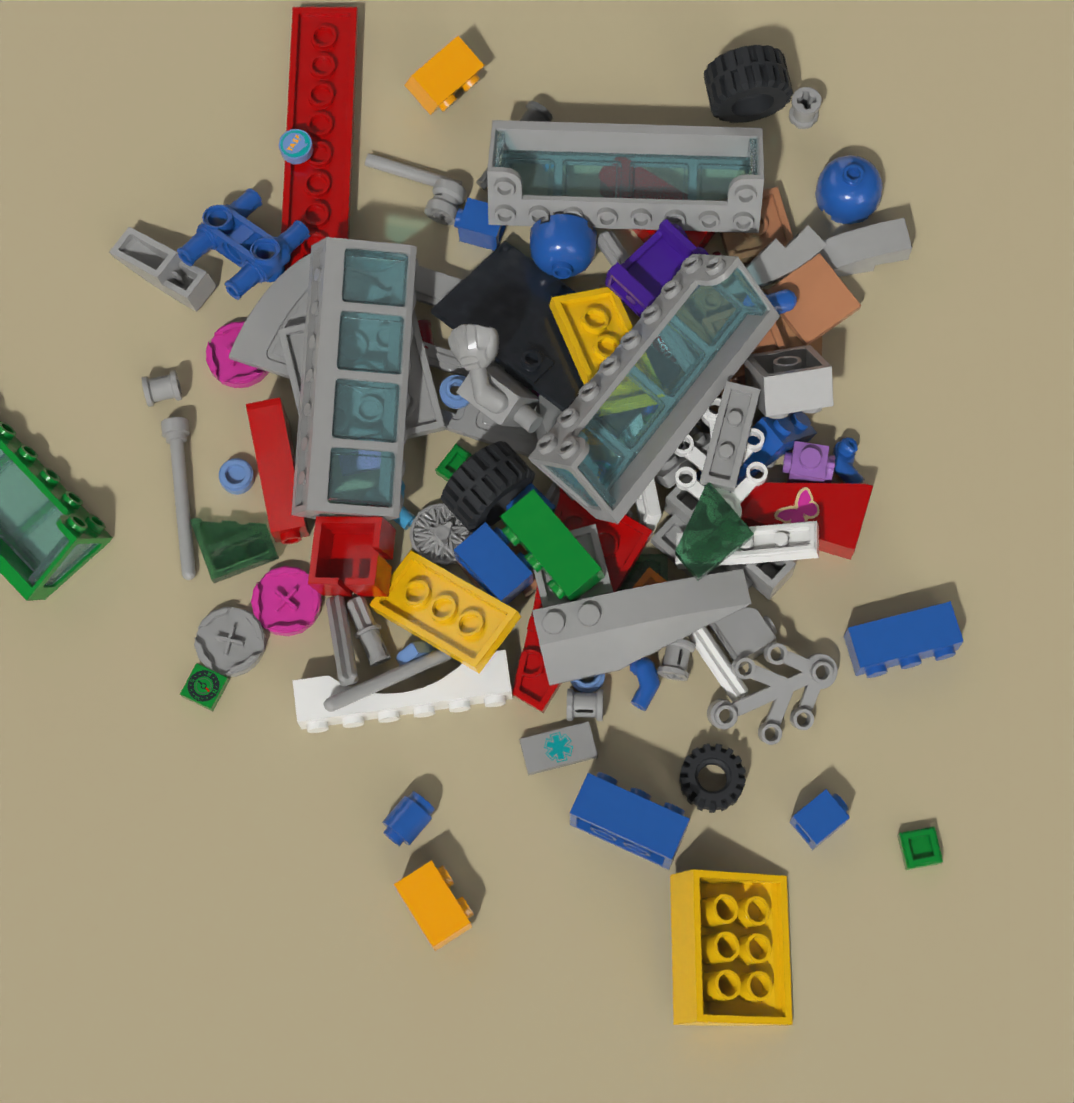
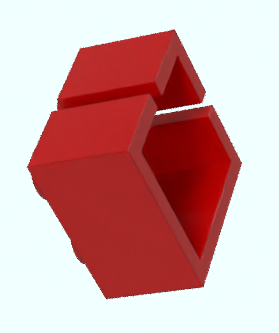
(351, 556)

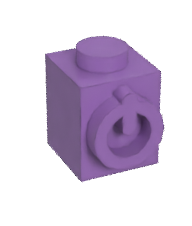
(809, 463)

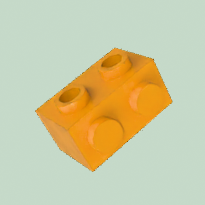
(444, 76)
(434, 905)

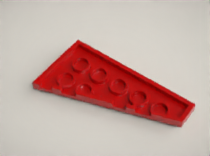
(621, 549)

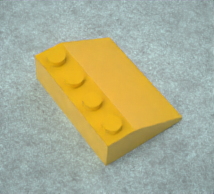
(730, 949)

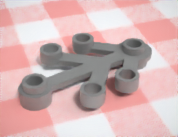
(778, 690)

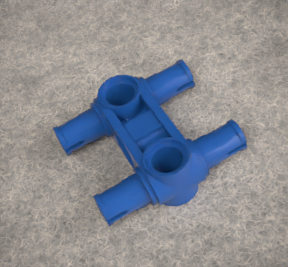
(243, 243)

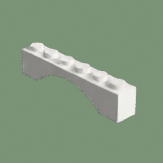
(454, 691)

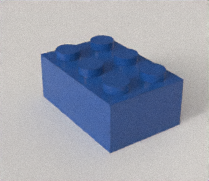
(629, 819)

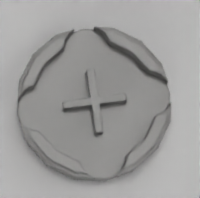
(230, 641)

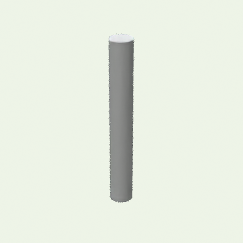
(404, 170)

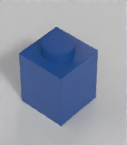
(474, 226)
(820, 818)

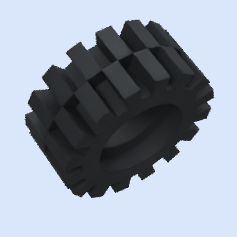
(712, 799)

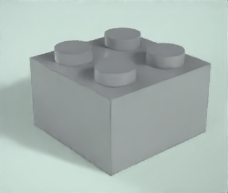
(790, 381)

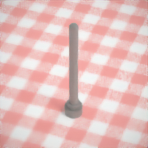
(176, 432)
(385, 680)

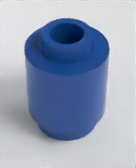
(408, 819)

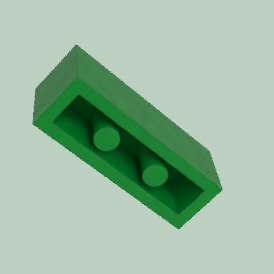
(551, 547)

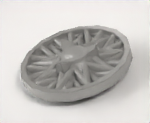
(436, 534)

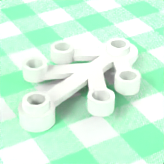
(698, 458)

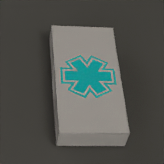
(558, 748)

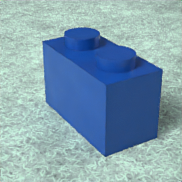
(494, 563)

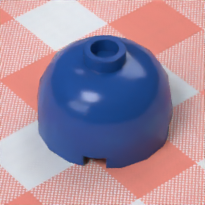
(849, 189)
(563, 245)

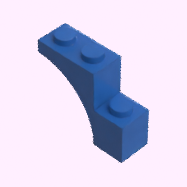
(779, 439)

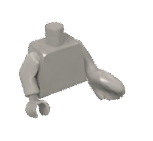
(488, 386)

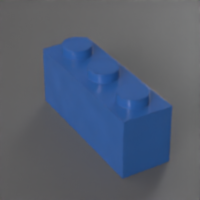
(903, 640)

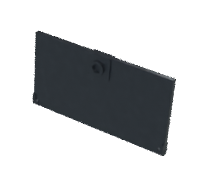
(515, 300)

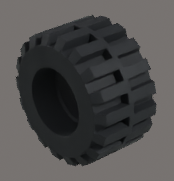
(748, 84)
(486, 485)

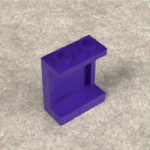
(651, 266)

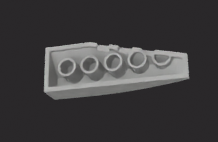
(626, 625)

